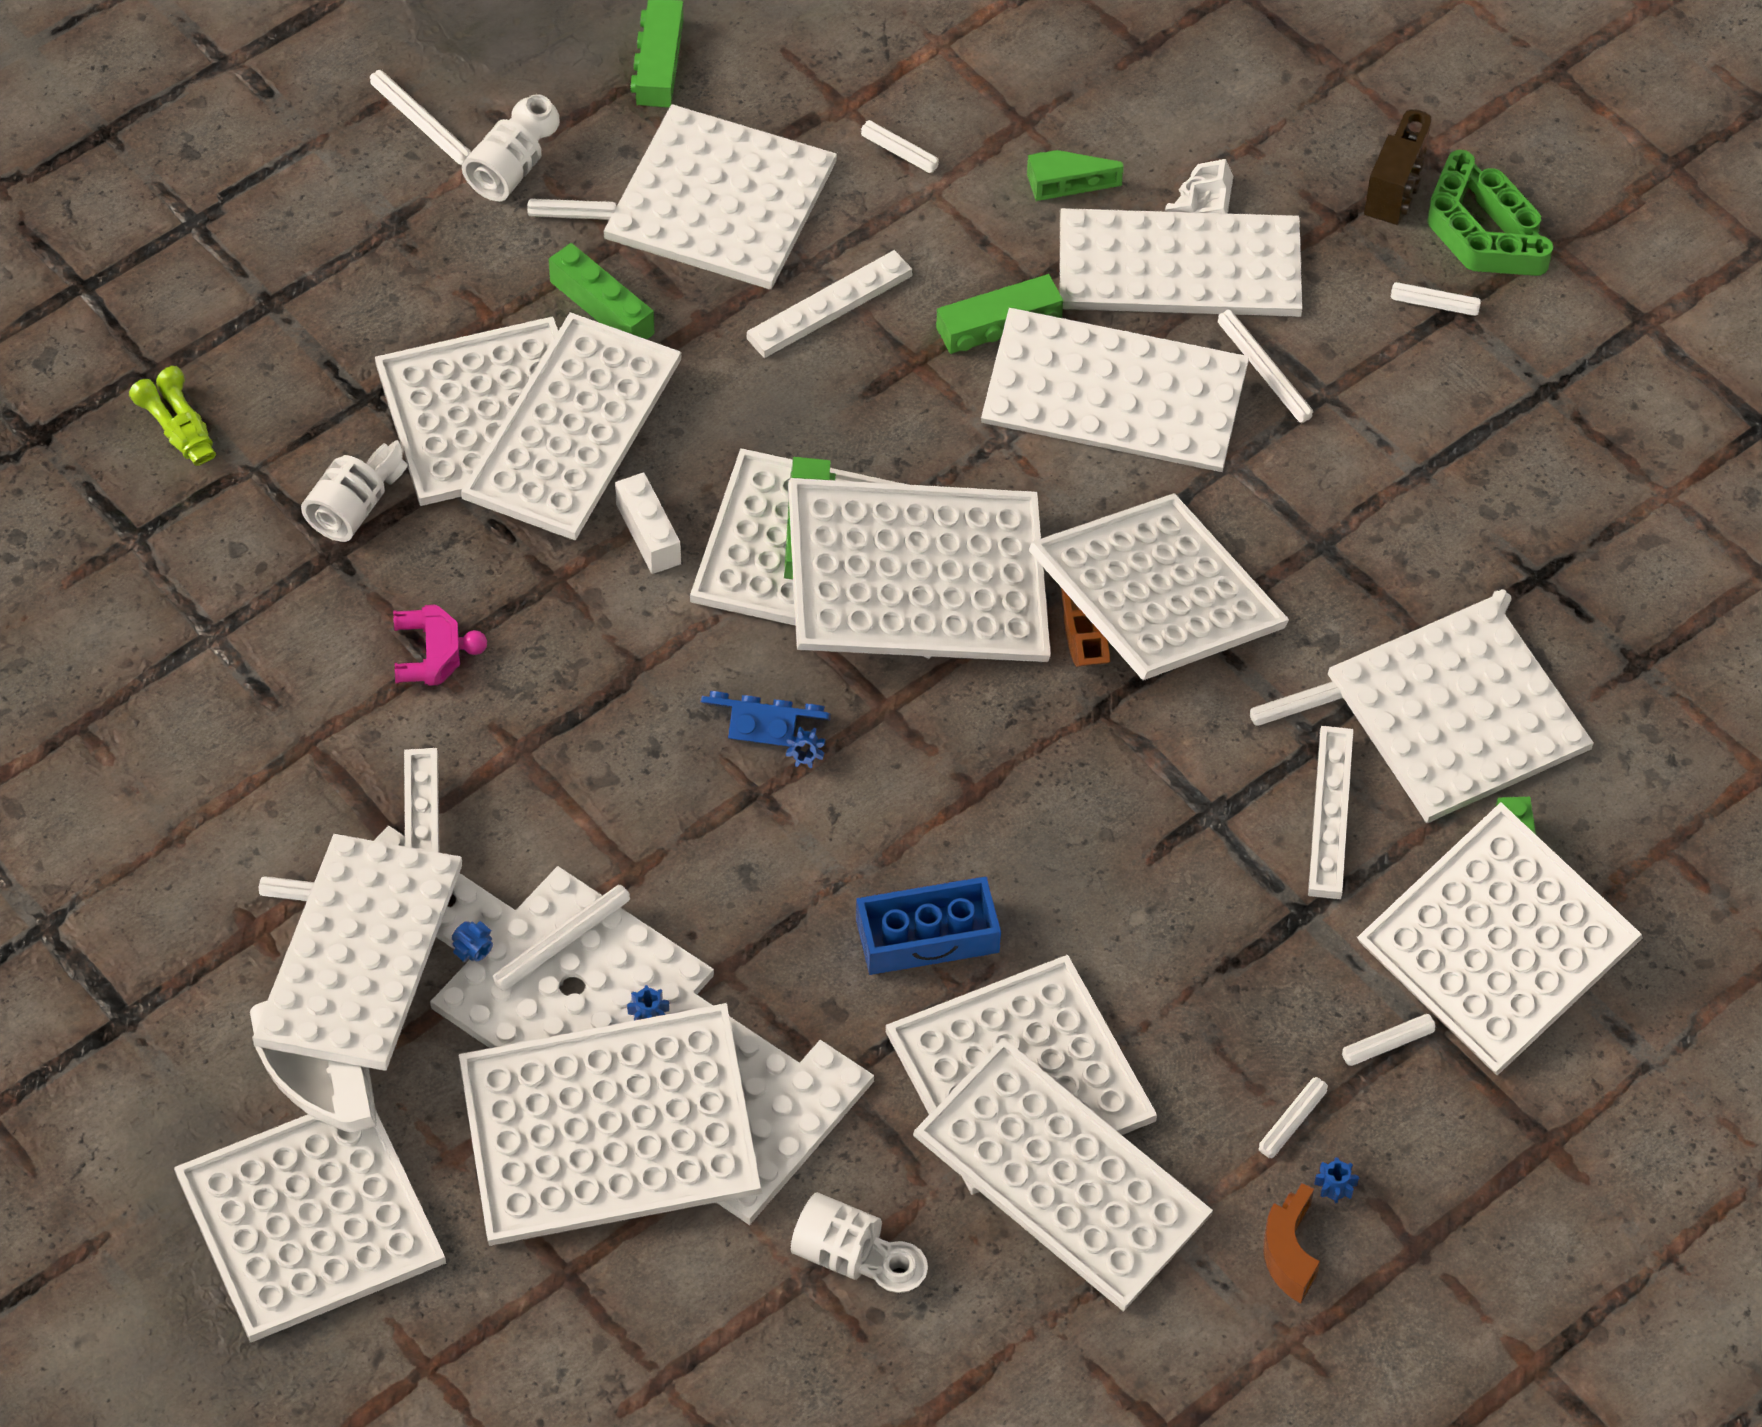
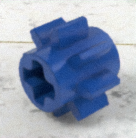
(811, 753)
(472, 941)
(647, 998)
(1336, 1171)

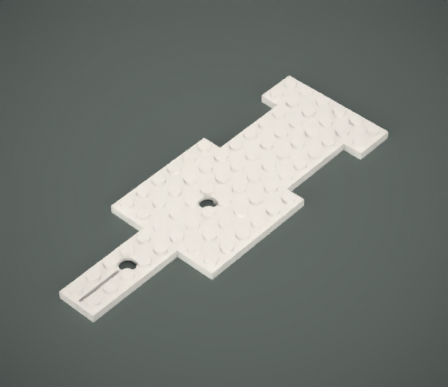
(786, 1101)

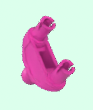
(442, 645)

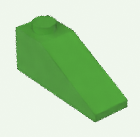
(1067, 173)

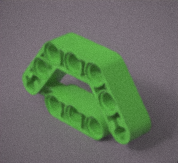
(1513, 252)

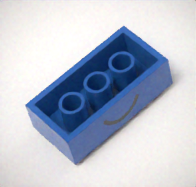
(928, 925)

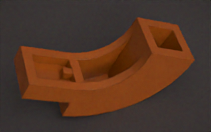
(1084, 640)
(1285, 1259)

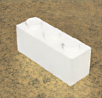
(648, 523)

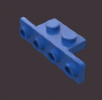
(763, 722)

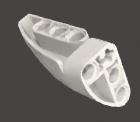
(321, 1087)

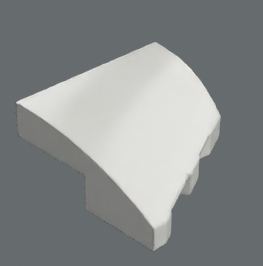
(1206, 189)

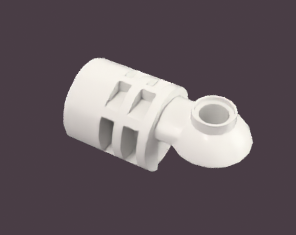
(510, 148)
(351, 491)
(850, 1244)

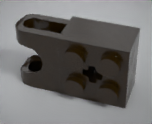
(1398, 170)

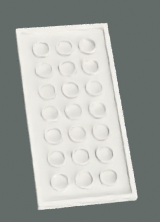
(1180, 262)
(1115, 389)
(571, 426)
(358, 952)
(1063, 1174)

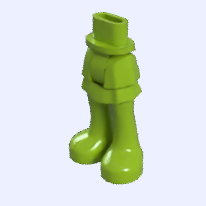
(184, 430)

